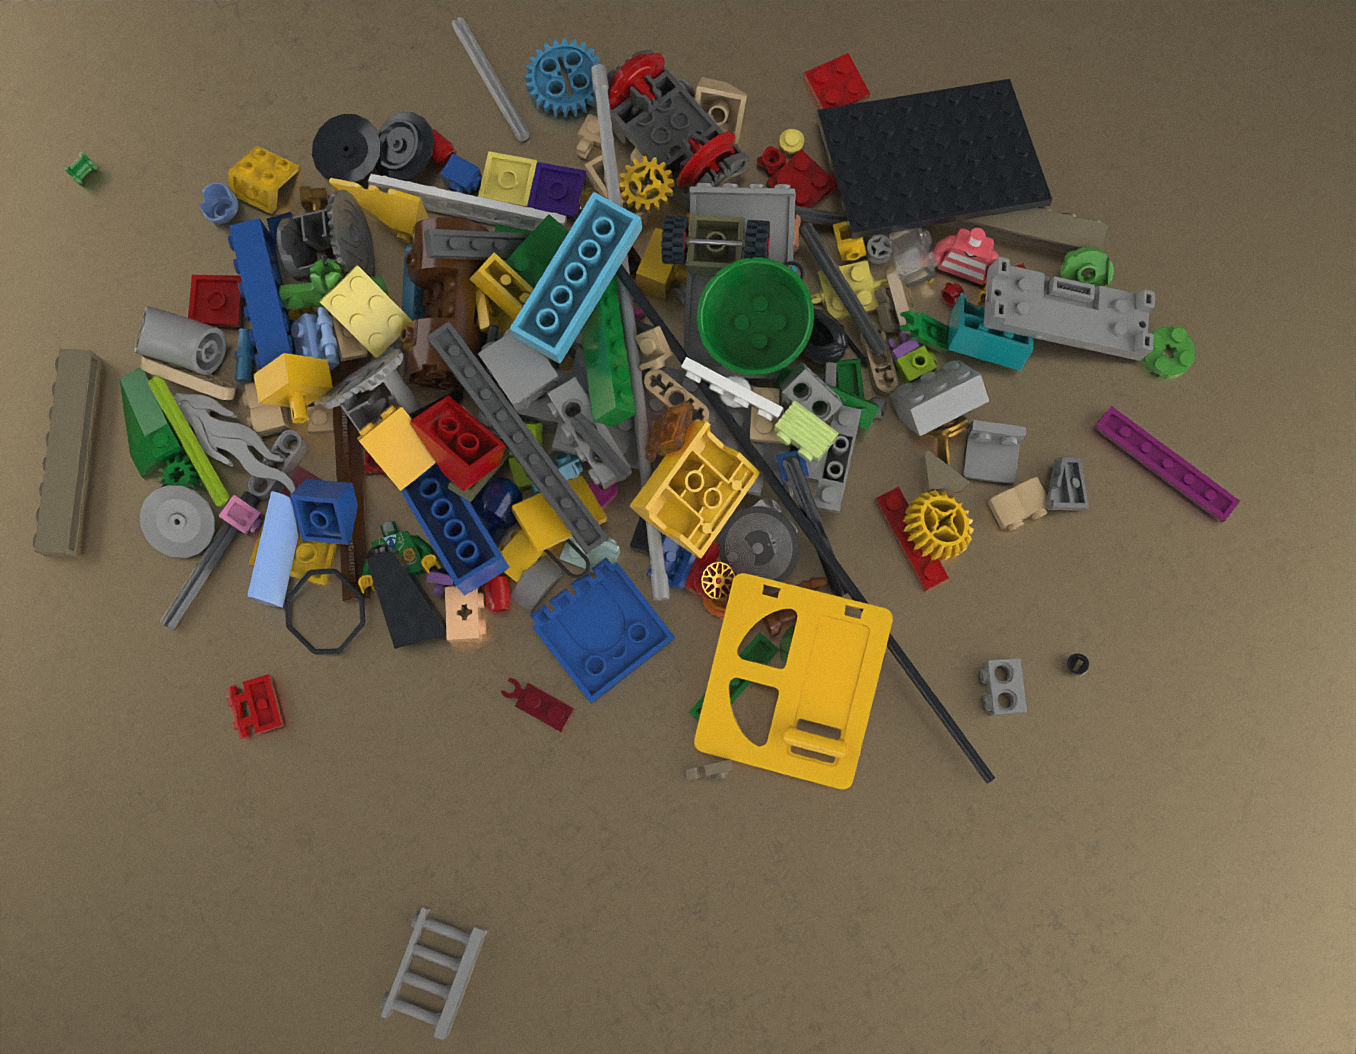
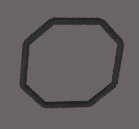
(299, 636)

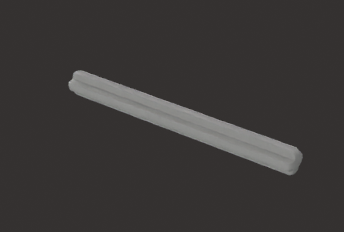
(490, 79)

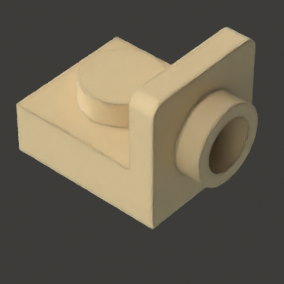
(654, 348)

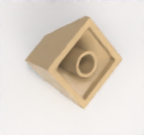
(722, 103)

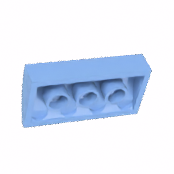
(275, 552)

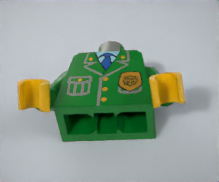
(413, 549)

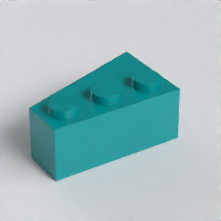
(972, 339)

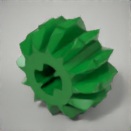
(175, 470)

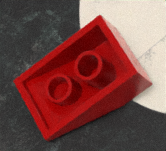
(458, 442)

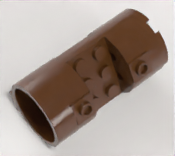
(446, 298)

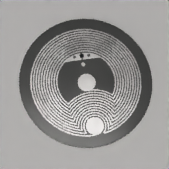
(759, 544)

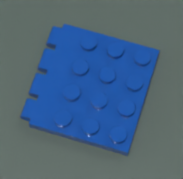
(601, 629)

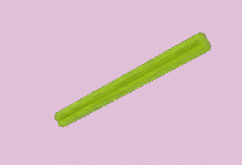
(189, 441)

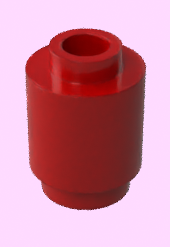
(442, 149)
(497, 594)

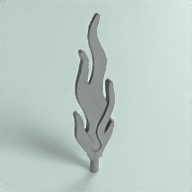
(229, 437)

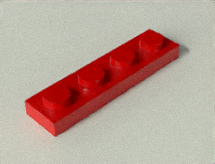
(893, 508)

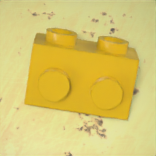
(490, 314)

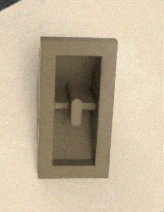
(940, 476)

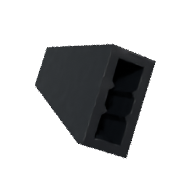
(405, 604)

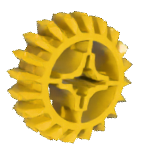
(952, 533)

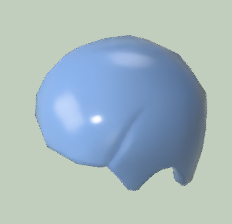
(219, 203)

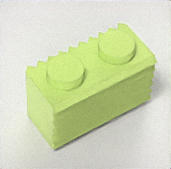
(805, 432)

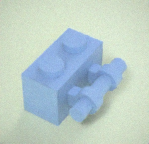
(315, 337)

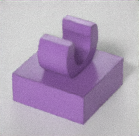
(902, 349)
(441, 579)

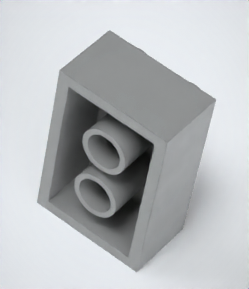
(939, 397)

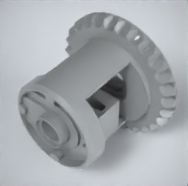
(369, 376)

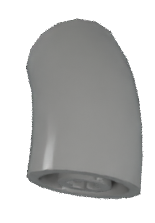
(180, 341)

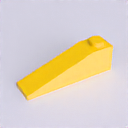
(392, 211)

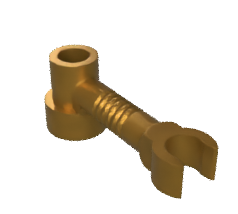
(313, 197)

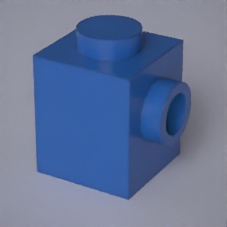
(461, 175)

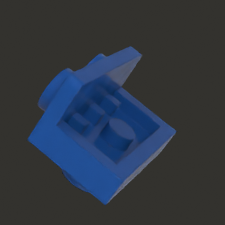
(677, 563)

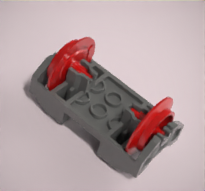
(670, 125)

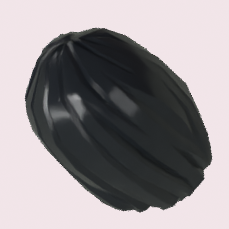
(827, 340)

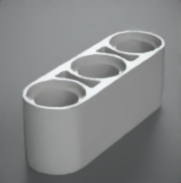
(290, 457)

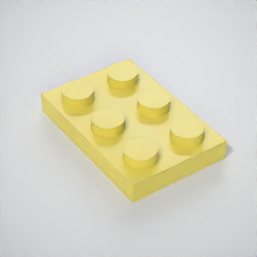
(366, 311)

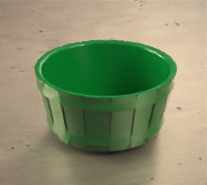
(755, 316)

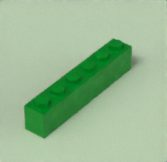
(607, 361)

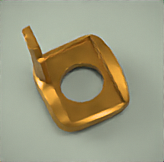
(942, 434)

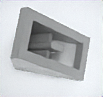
(536, 584)

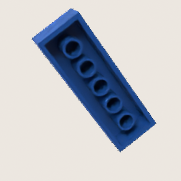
(260, 285)
(454, 531)

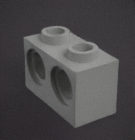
(814, 391)
(1012, 687)

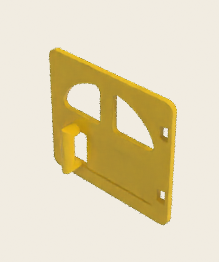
(825, 681)

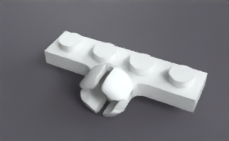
(732, 390)

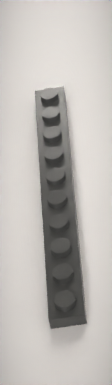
(517, 437)

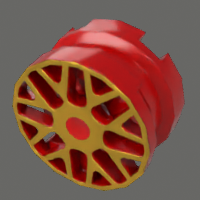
(713, 580)

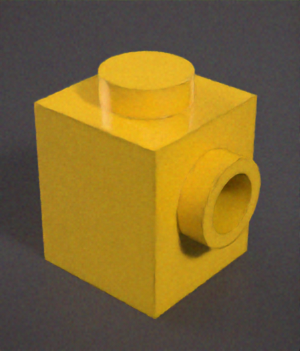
(848, 248)

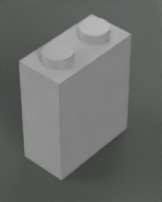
(518, 370)

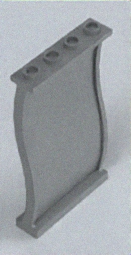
(754, 204)

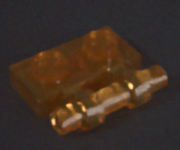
(669, 431)

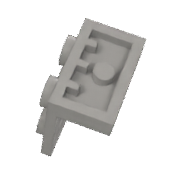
(993, 451)

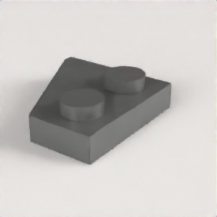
(1067, 486)

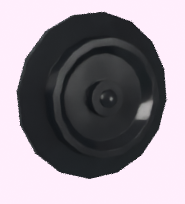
(405, 146)
(346, 148)

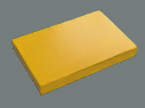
(542, 523)
(307, 557)

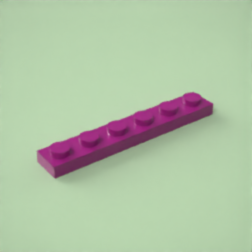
(1167, 464)

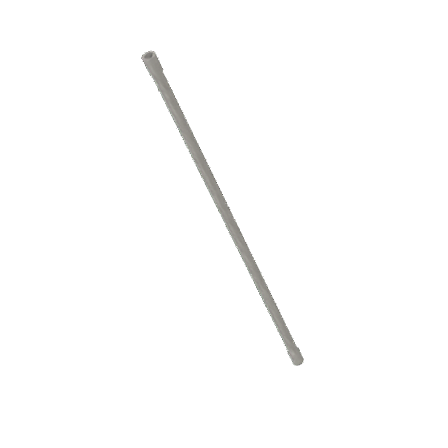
(600, 86)

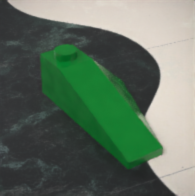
(148, 429)

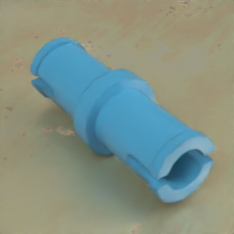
(244, 357)

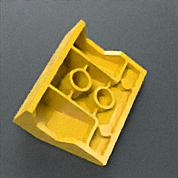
(695, 489)

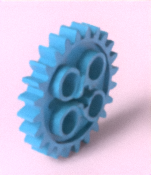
(543, 83)

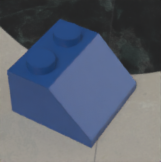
(325, 511)

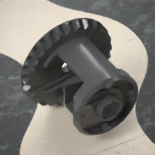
(336, 227)

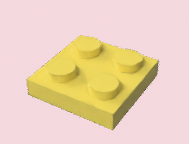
(507, 178)

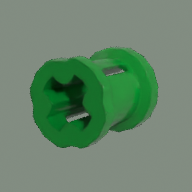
(80, 168)

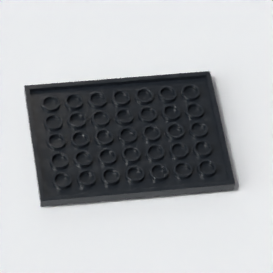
(932, 158)

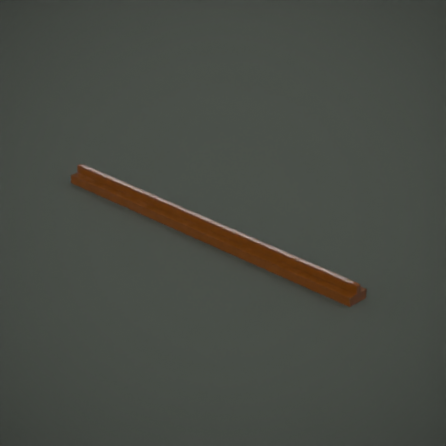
(350, 470)

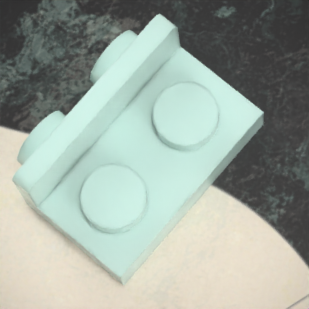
(606, 549)

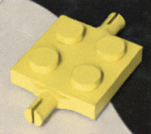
(860, 281)

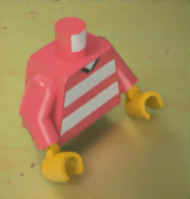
(966, 255)

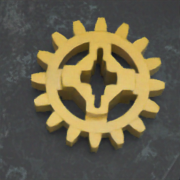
(636, 180)

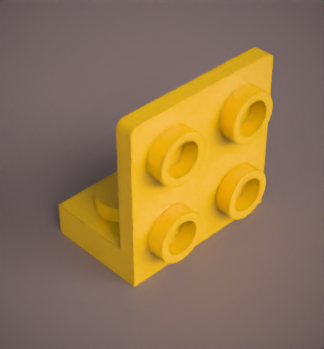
(259, 177)

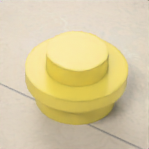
(791, 141)

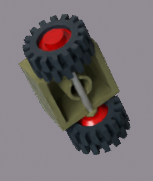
(713, 241)

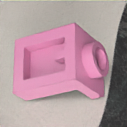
(241, 515)

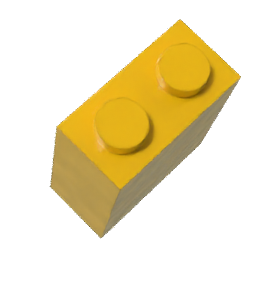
(396, 447)

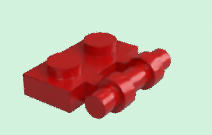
(262, 705)

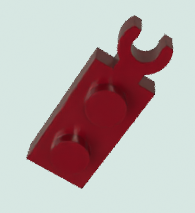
(540, 705)

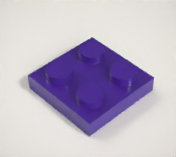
(557, 189)

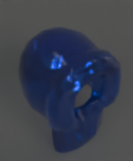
(495, 505)

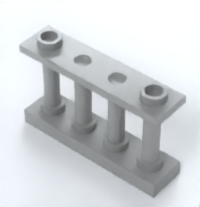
(452, 993)

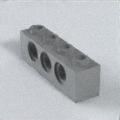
(572, 395)

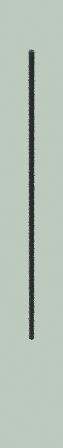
(806, 526)

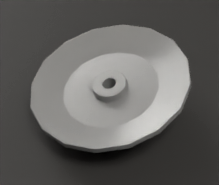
(177, 521)

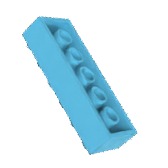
(576, 277)

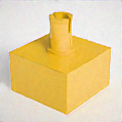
(654, 276)
(293, 383)

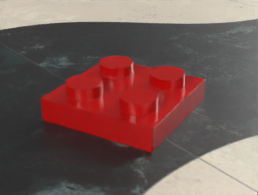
(837, 83)
(807, 179)
(216, 300)

